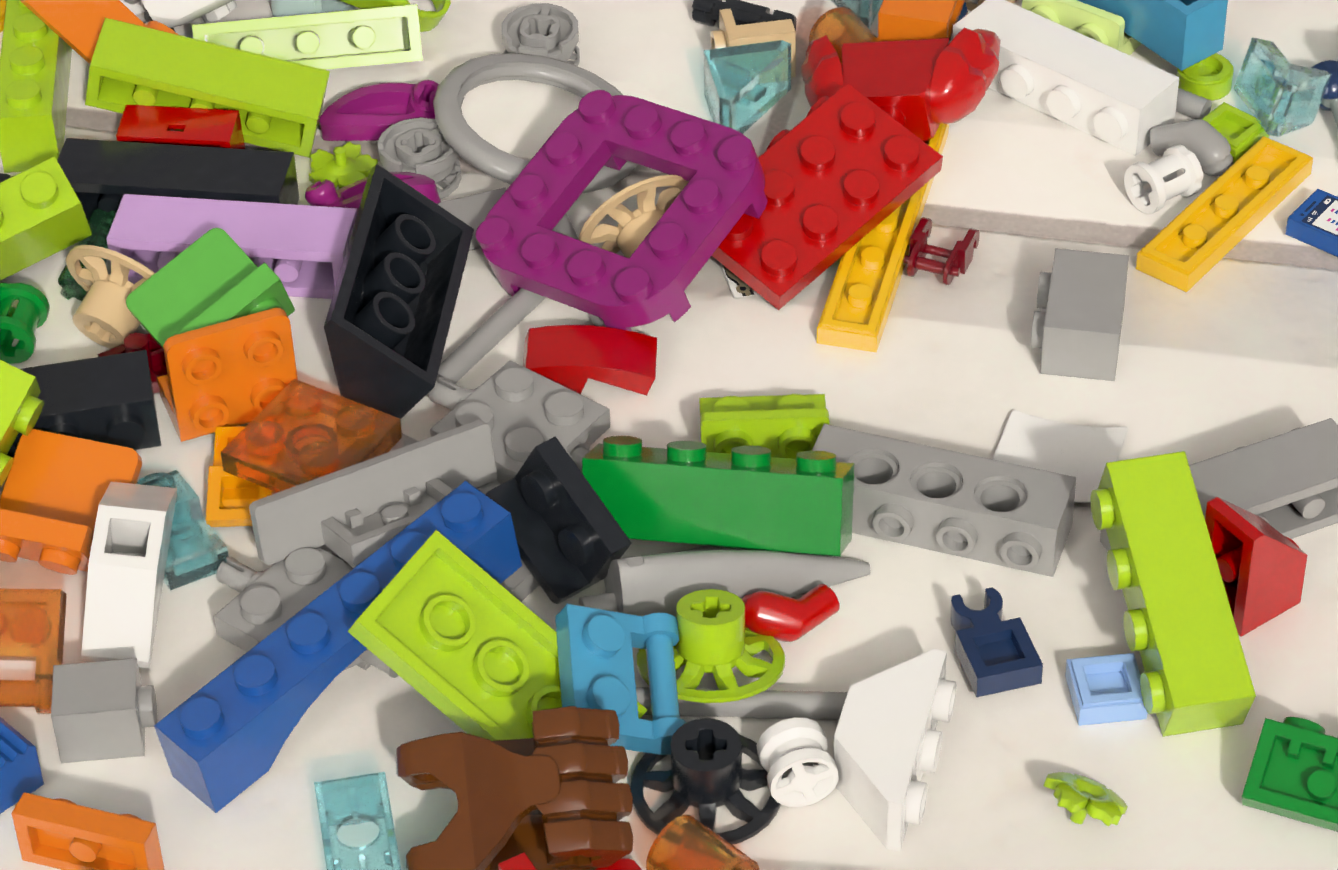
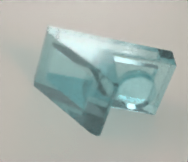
(1277, 92)

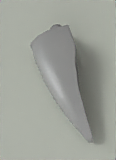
(660, 580)

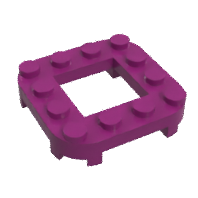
(652, 282)

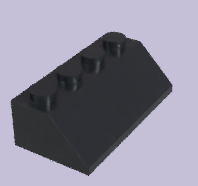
(395, 295)

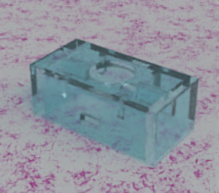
(355, 802)

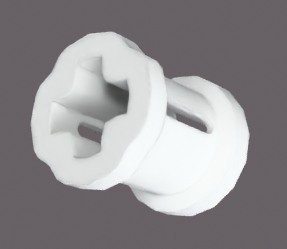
(1161, 190)

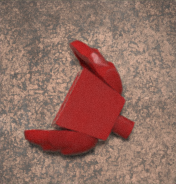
(909, 79)

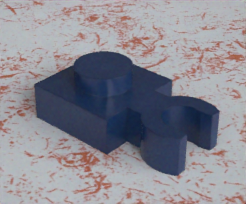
(993, 651)

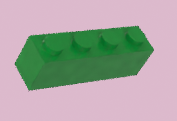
(725, 497)

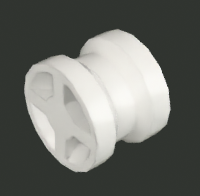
(797, 762)

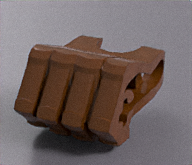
(527, 795)

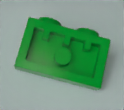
(1295, 773)

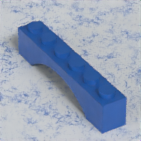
(243, 716)

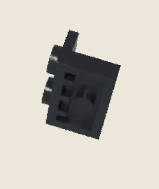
(560, 523)

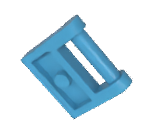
(600, 673)

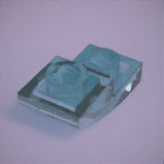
(193, 545)

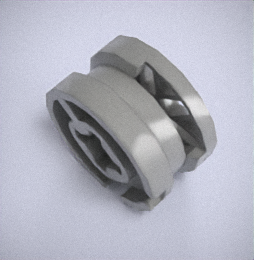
(542, 31)
(420, 149)

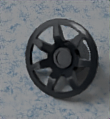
(706, 776)

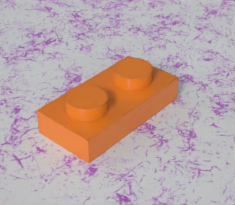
(83, 838)

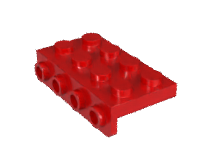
(825, 193)

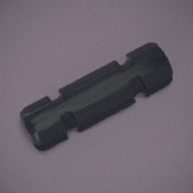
(707, 12)

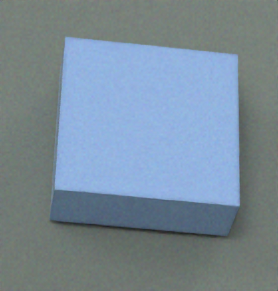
(1105, 689)

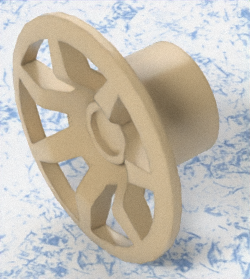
(632, 225)
(104, 310)

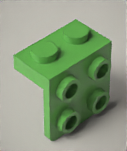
(205, 287)

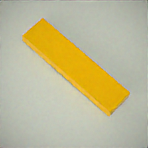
(1224, 214)

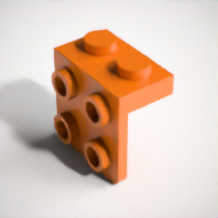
(226, 372)
(55, 497)

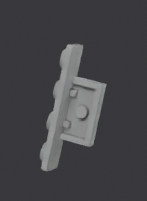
(372, 500)

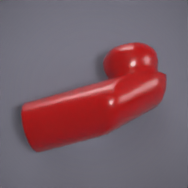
(788, 617)

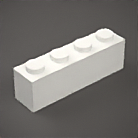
(1076, 76)

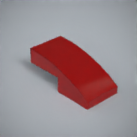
(594, 352)

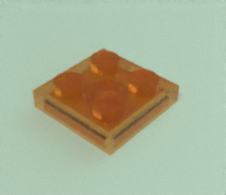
(307, 437)

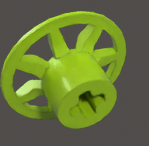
(715, 642)

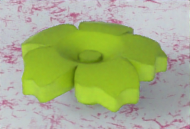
(343, 167)
(1085, 796)

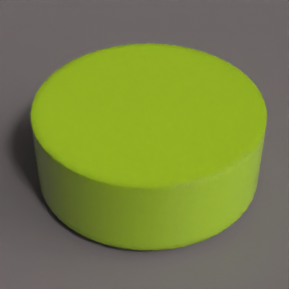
(1208, 78)

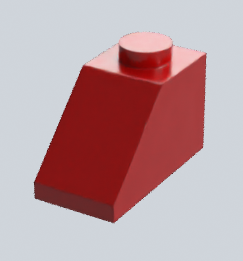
(1257, 564)

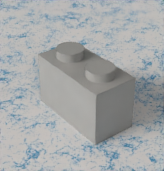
(1082, 314)

